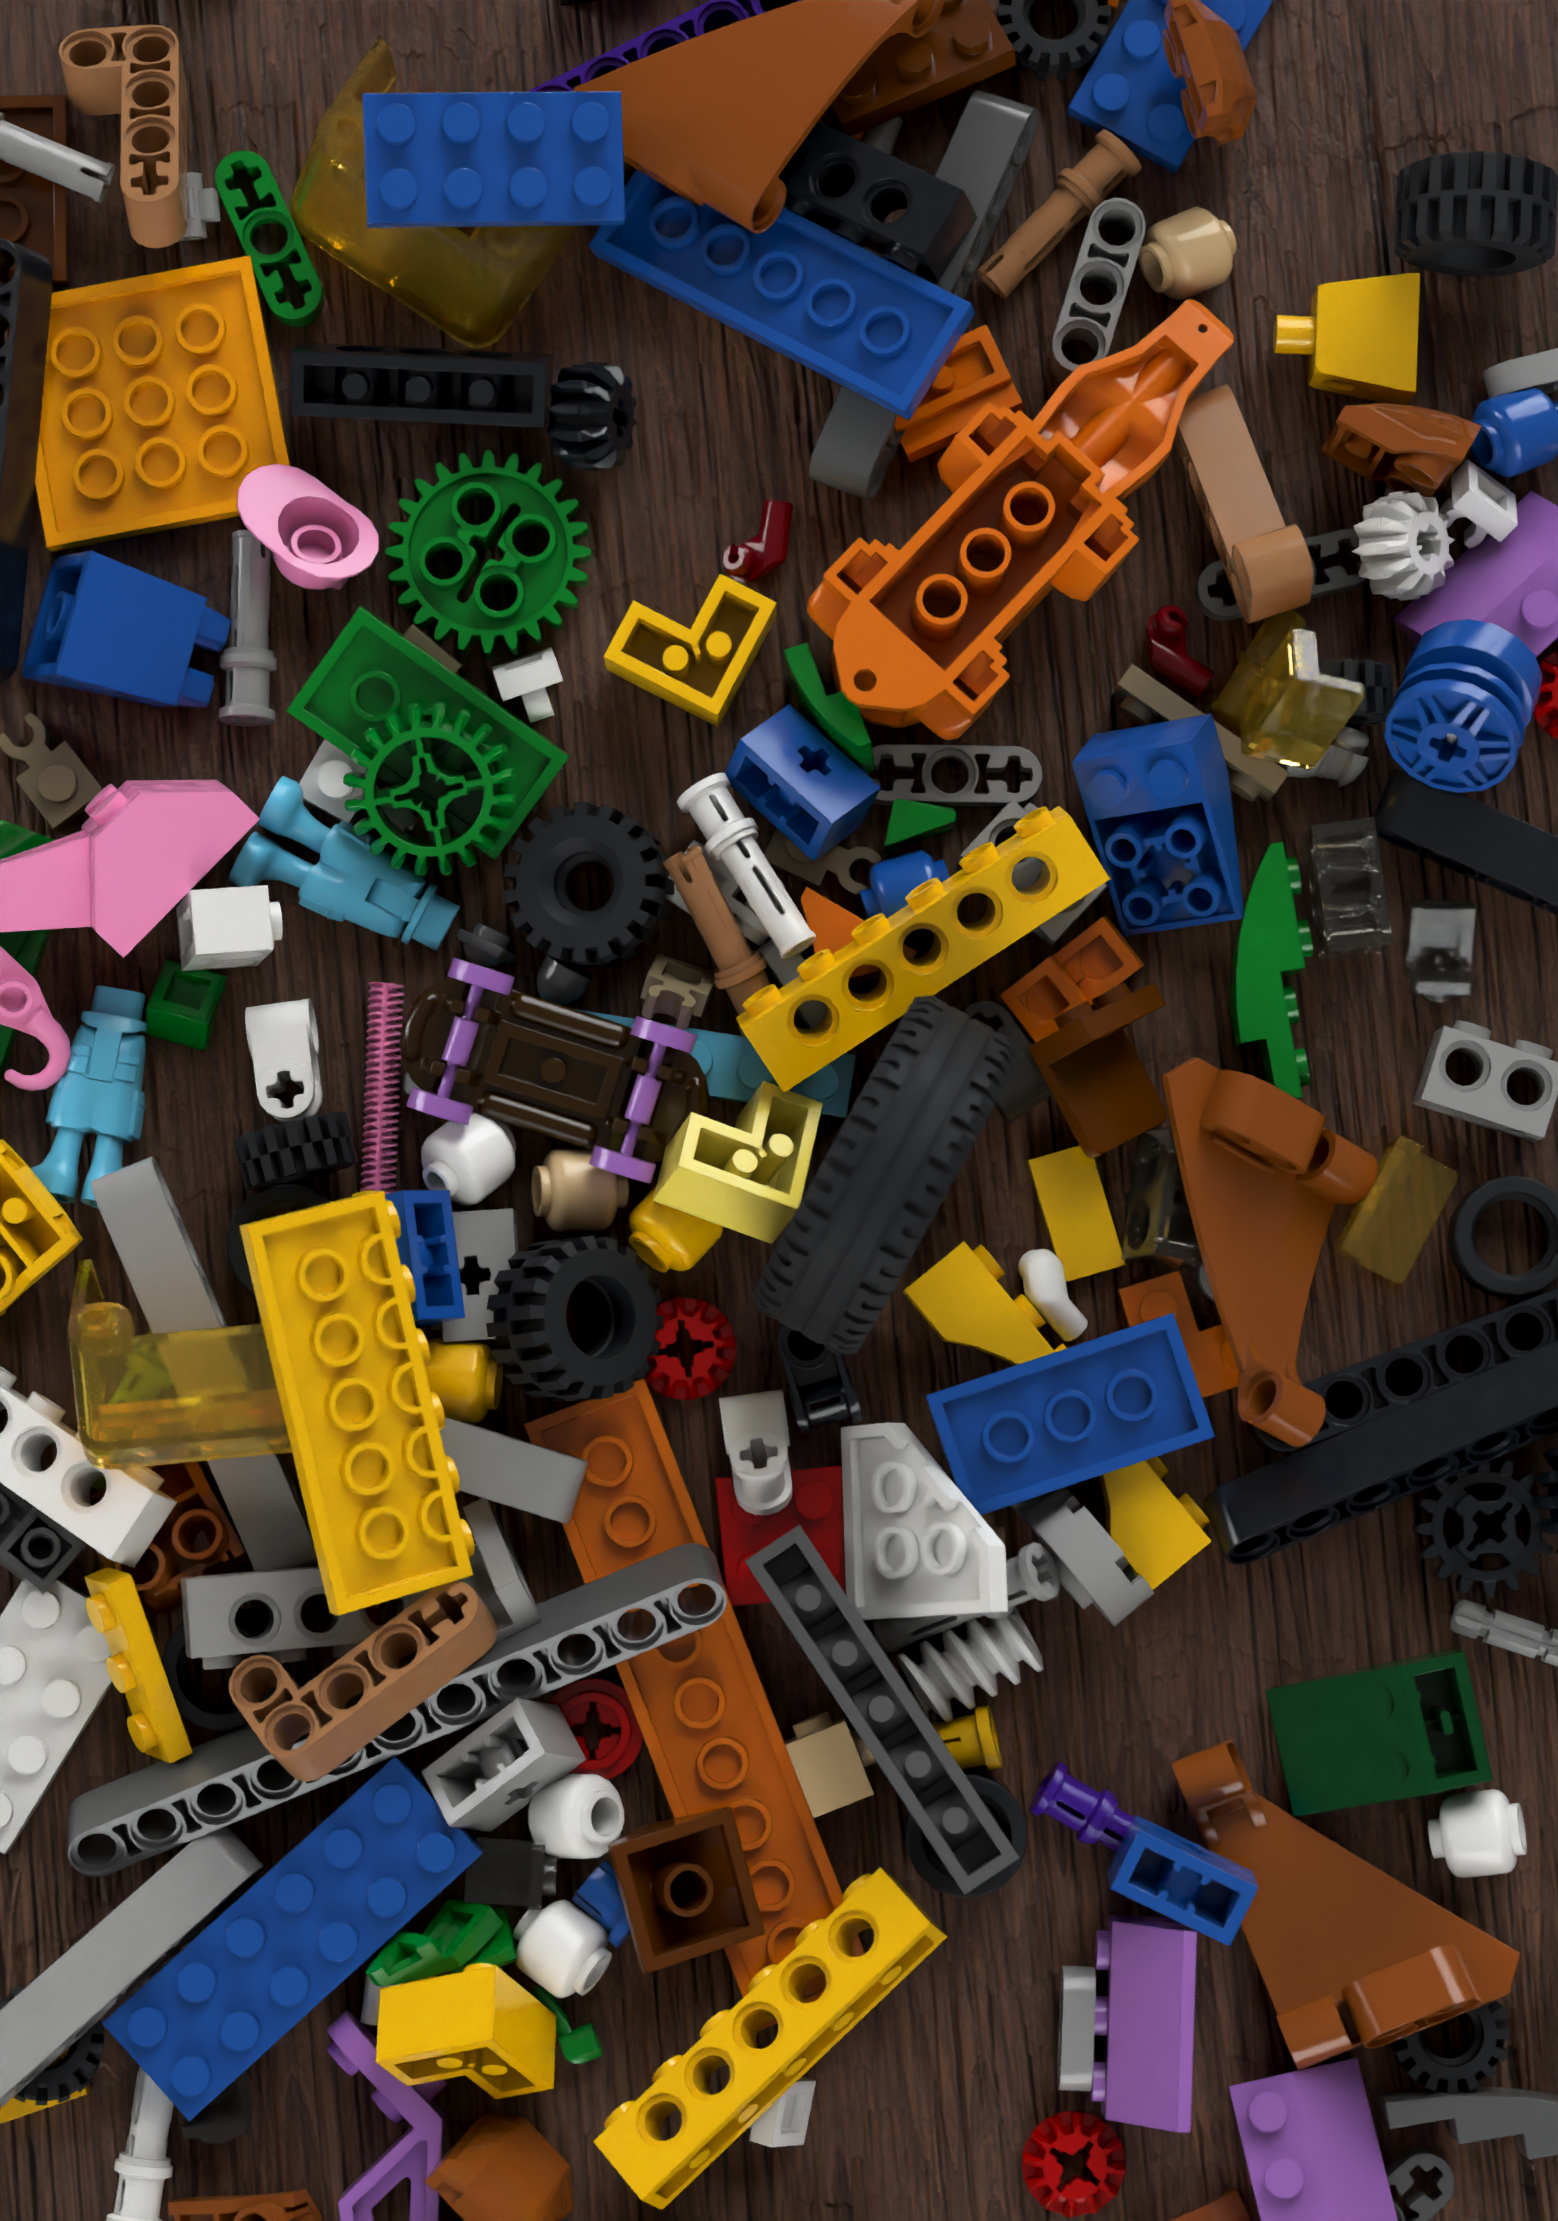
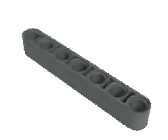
(984, 163)

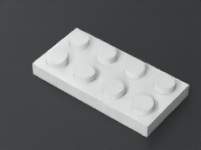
(48, 1693)

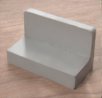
(498, 1573)

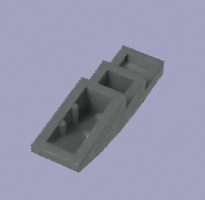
(1480, 2115)

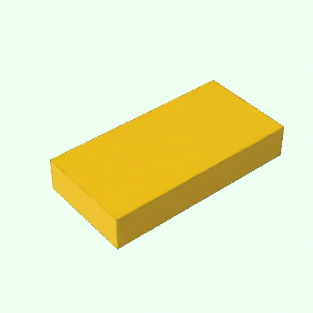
(1076, 1213)

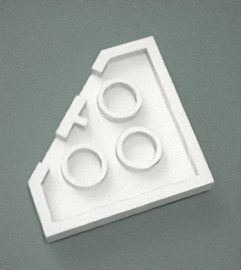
(912, 1533)

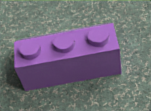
(1501, 582)
(1146, 2021)
(1313, 2146)

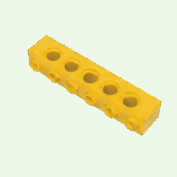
(1066, 876)
(806, 2032)

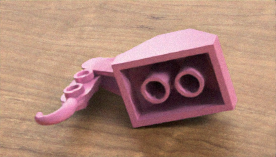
(115, 875)

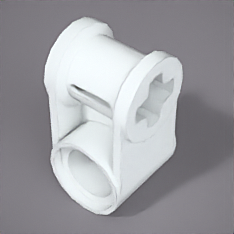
(284, 1048)
(758, 1451)

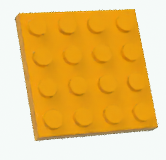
(154, 403)

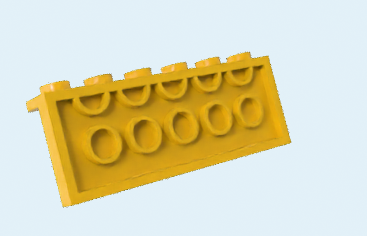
(358, 1400)

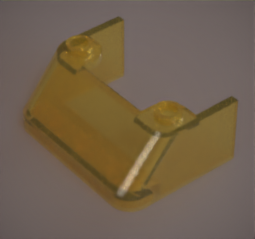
(450, 279)
(170, 1391)

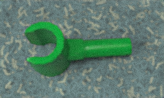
(577, 2044)

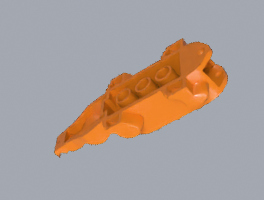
(1026, 514)

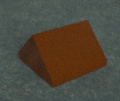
(685, 1888)

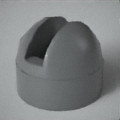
(561, 981)

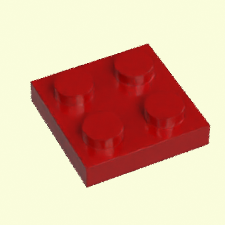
(814, 1506)

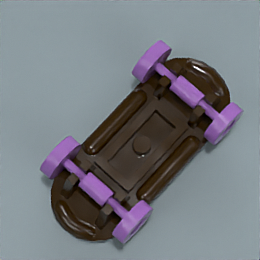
(550, 1069)

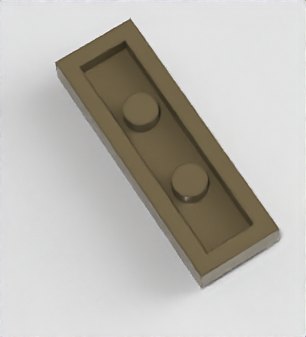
(1150, 702)

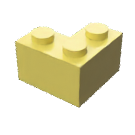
(743, 1174)

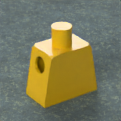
(1359, 337)

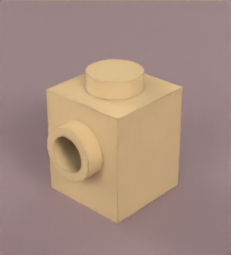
(829, 1763)

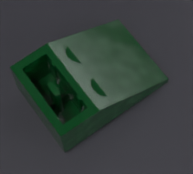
(1379, 1733)

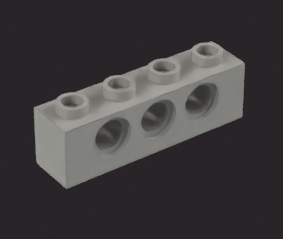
(213, 1600)

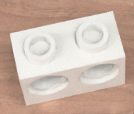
(227, 927)

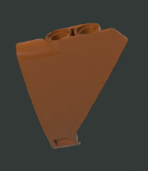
(738, 102)
(1260, 1202)
(1332, 1935)

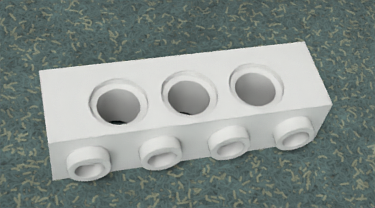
(118, 1524)

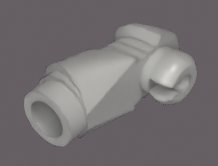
(1341, 761)

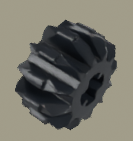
(591, 416)

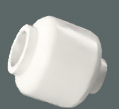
(469, 1158)
(576, 1816)
(1478, 1833)
(562, 1949)

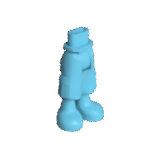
(347, 878)
(98, 1094)

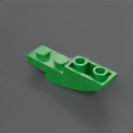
(1265, 948)

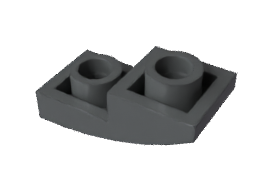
(33, 1543)

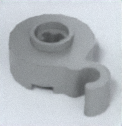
(1086, 1556)

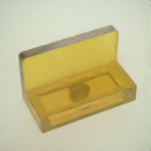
(1293, 708)
(1397, 1211)

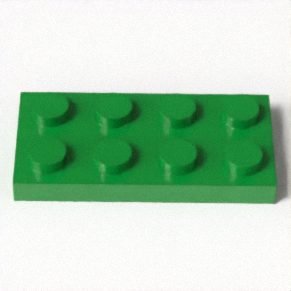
(382, 671)

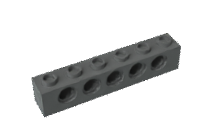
(882, 1709)

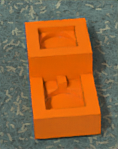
(1075, 974)

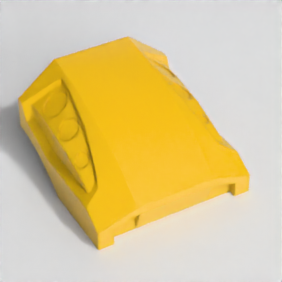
(32, 1228)

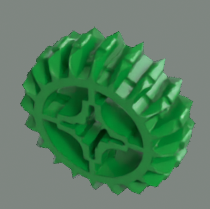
(376, 799)

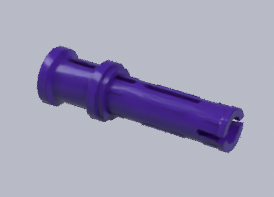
(1081, 1808)

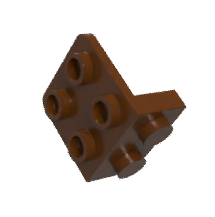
(1098, 1071)

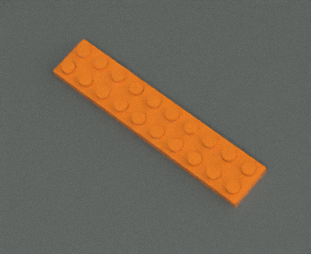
(702, 1691)

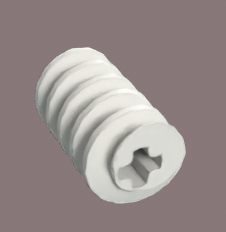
(970, 1663)

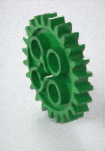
(438, 528)

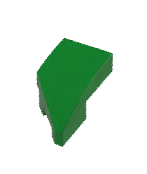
(445, 1944)

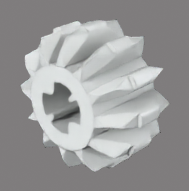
(1403, 545)

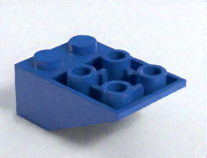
(1163, 823)

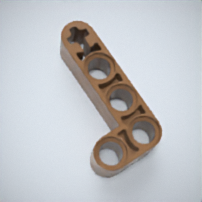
(143, 79)
(1259, 553)
(368, 1670)

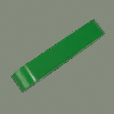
(236, 205)

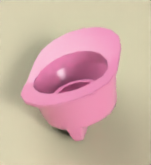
(308, 527)

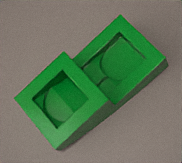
(831, 714)

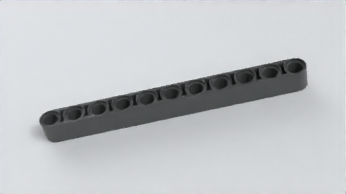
(548, 1660)

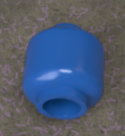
(1516, 432)
(896, 878)

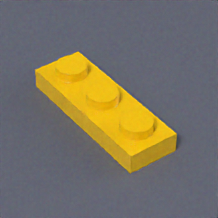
(136, 1665)

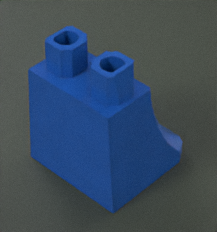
(122, 634)

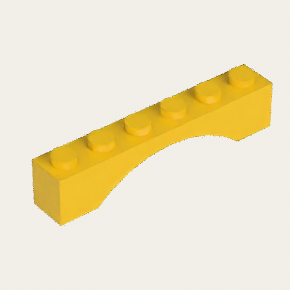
(974, 1311)

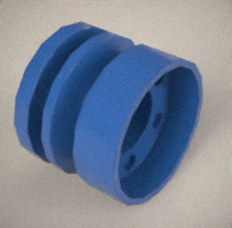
(1463, 706)

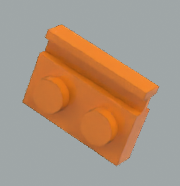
(961, 388)

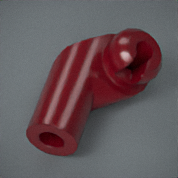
(765, 550)
(1168, 651)

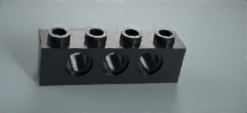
(919, 241)
(421, 384)

